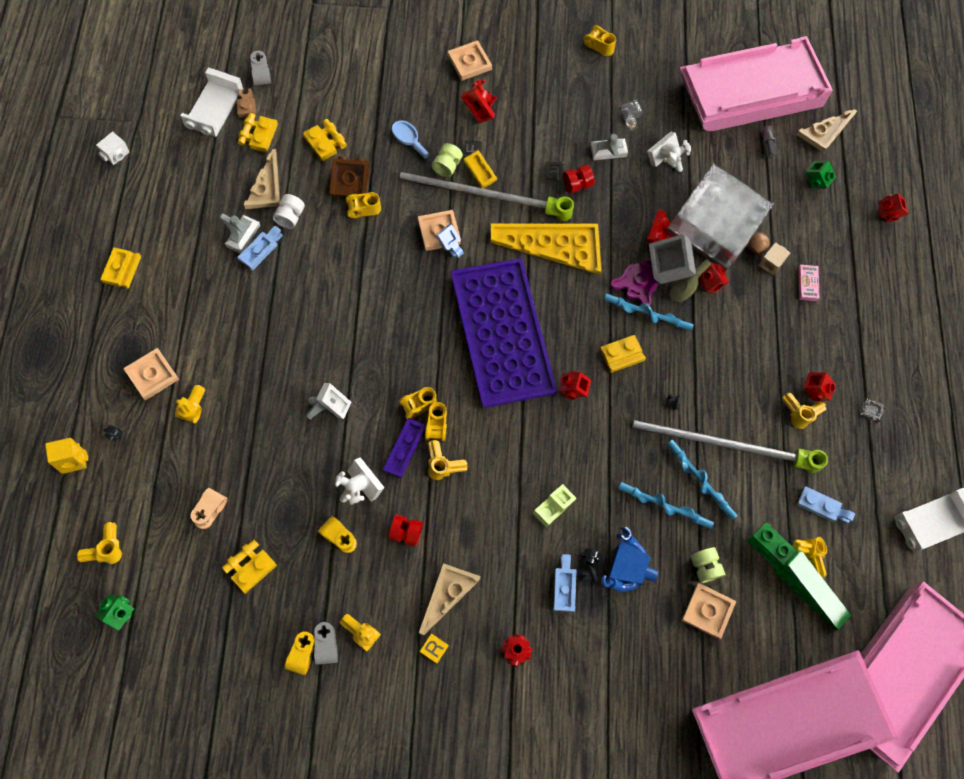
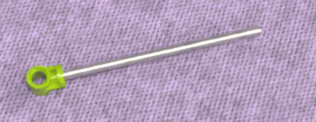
(552, 206)
(801, 457)

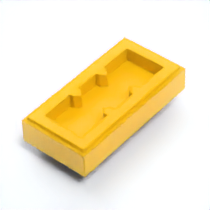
(480, 169)

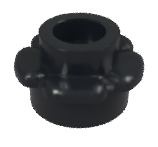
(113, 433)
(591, 556)

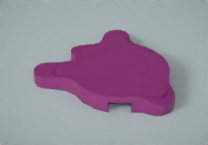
(638, 281)

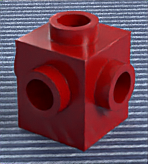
(892, 207)
(713, 278)
(574, 385)
(819, 386)
(512, 657)

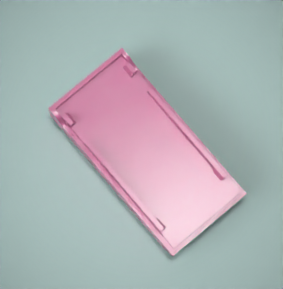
(756, 84)
(915, 666)
(796, 721)

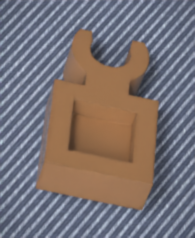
(246, 104)

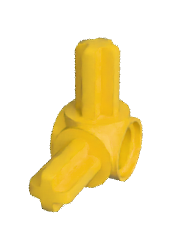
(190, 409)
(802, 414)
(437, 459)
(815, 551)
(99, 553)
(363, 634)

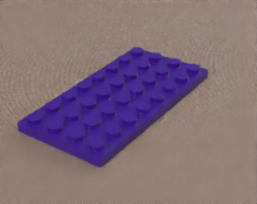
(503, 333)

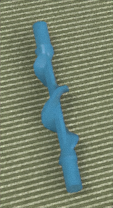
(646, 309)
(701, 475)
(670, 510)

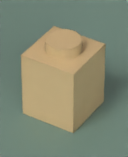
(774, 258)

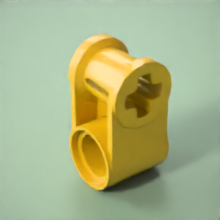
(601, 41)
(362, 205)
(417, 403)
(436, 425)
(336, 533)
(299, 657)

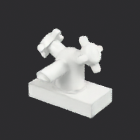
(668, 151)
(362, 480)

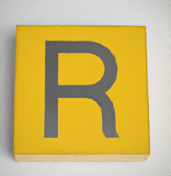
(434, 648)

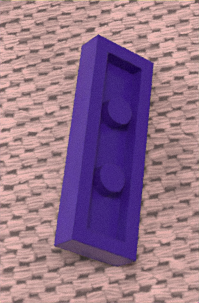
(404, 448)

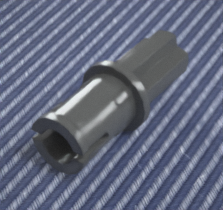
(769, 141)

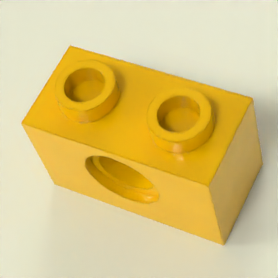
(66, 455)

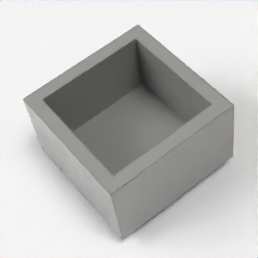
(672, 259)

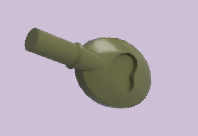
(685, 287)

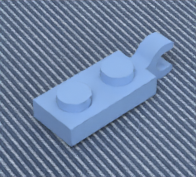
(260, 248)
(823, 506)
(565, 586)

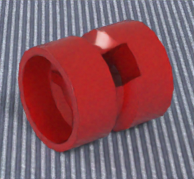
(578, 179)
(412, 533)

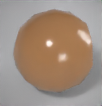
(758, 243)

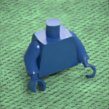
(629, 565)

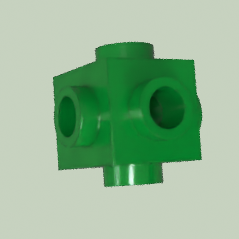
(820, 174)
(115, 611)

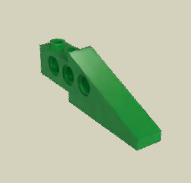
(799, 575)

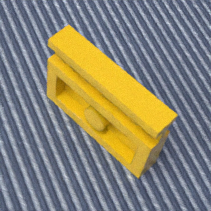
(120, 268)
(622, 353)

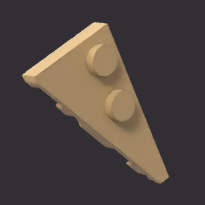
(825, 132)
(266, 189)
(449, 589)

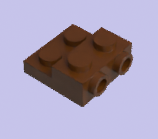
(349, 176)

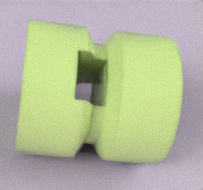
(447, 160)
(705, 558)

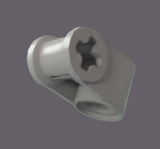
(260, 69)
(325, 648)

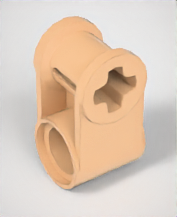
(208, 506)

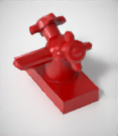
(479, 102)

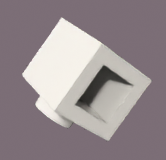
(112, 148)

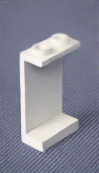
(214, 103)
(933, 521)

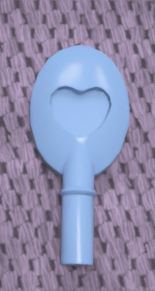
(408, 135)

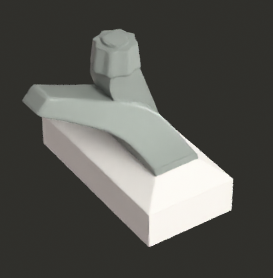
(609, 148)
(241, 231)
(329, 399)

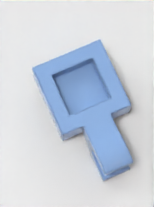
(448, 239)

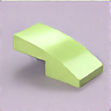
(554, 505)

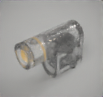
(630, 112)

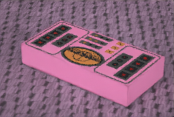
(808, 283)

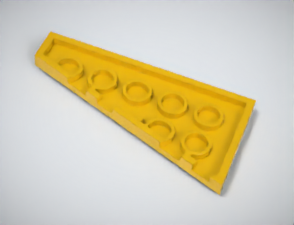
(562, 243)

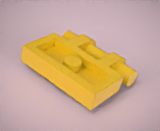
(262, 135)
(320, 143)
(253, 571)

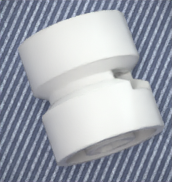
(288, 211)

